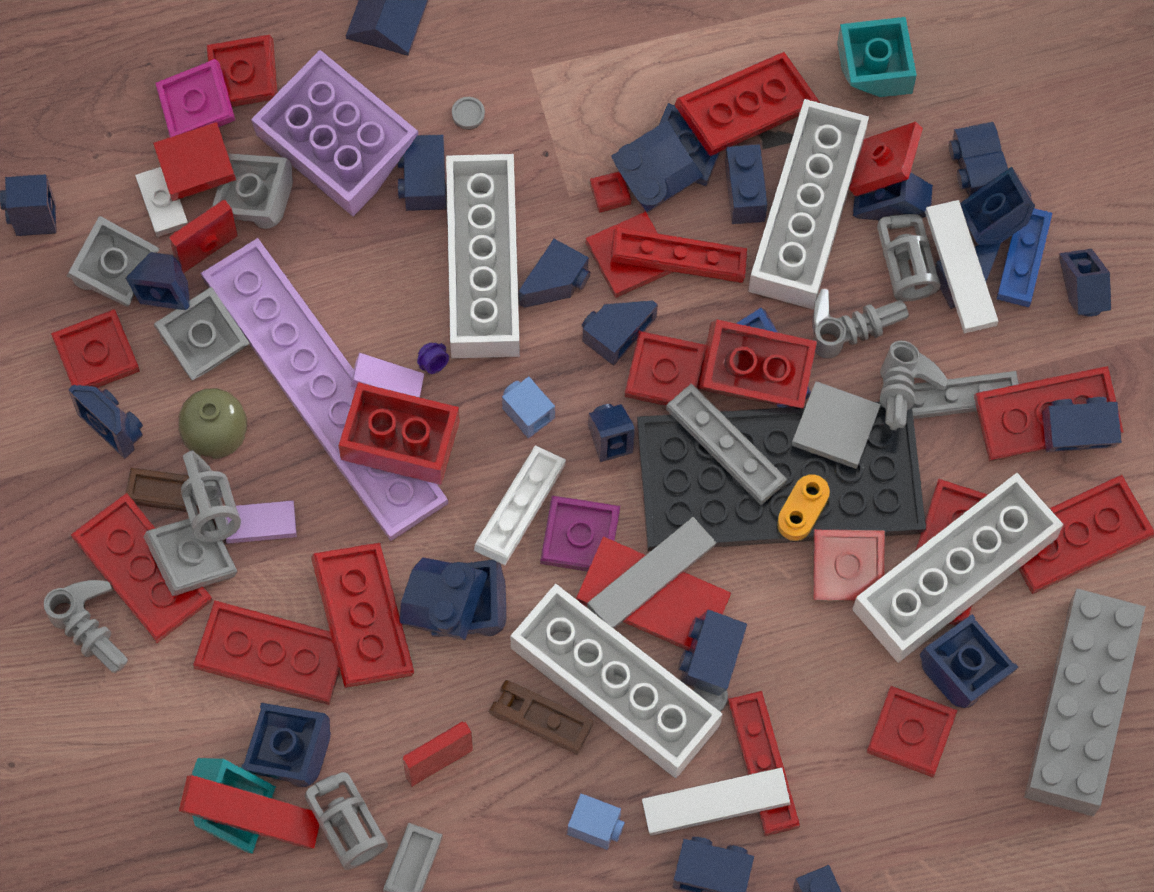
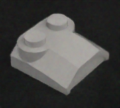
(259, 189)
(108, 259)
(201, 334)

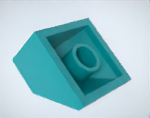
(229, 774)

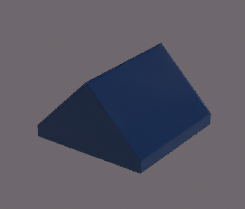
(387, 23)

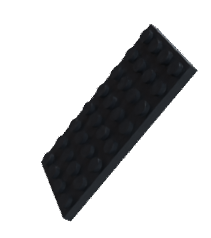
(688, 482)

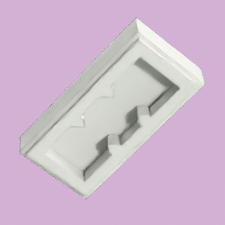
(164, 213)

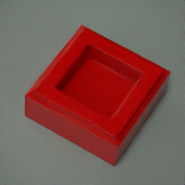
(610, 191)

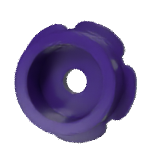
(432, 357)

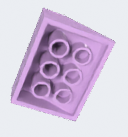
(335, 132)

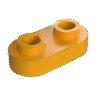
(805, 506)

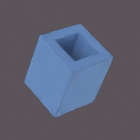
(527, 406)
(595, 822)

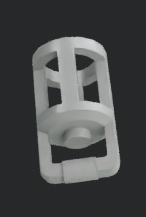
(901, 250)
(206, 490)
(343, 815)

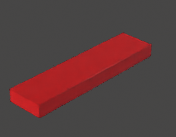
(679, 254)
(761, 754)
(249, 812)

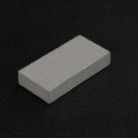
(413, 860)

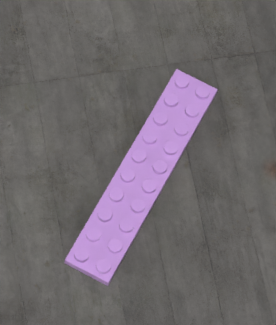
(313, 378)

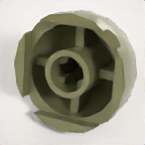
(212, 423)

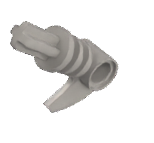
(849, 329)
(898, 374)
(78, 623)

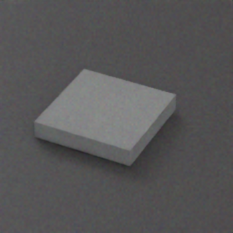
(836, 424)
(186, 560)

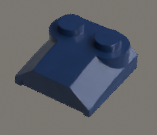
(656, 166)
(998, 209)
(104, 416)
(442, 597)
(491, 608)
(966, 663)
(288, 744)

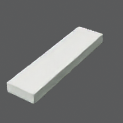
(961, 266)
(519, 505)
(716, 801)

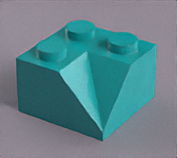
(878, 56)

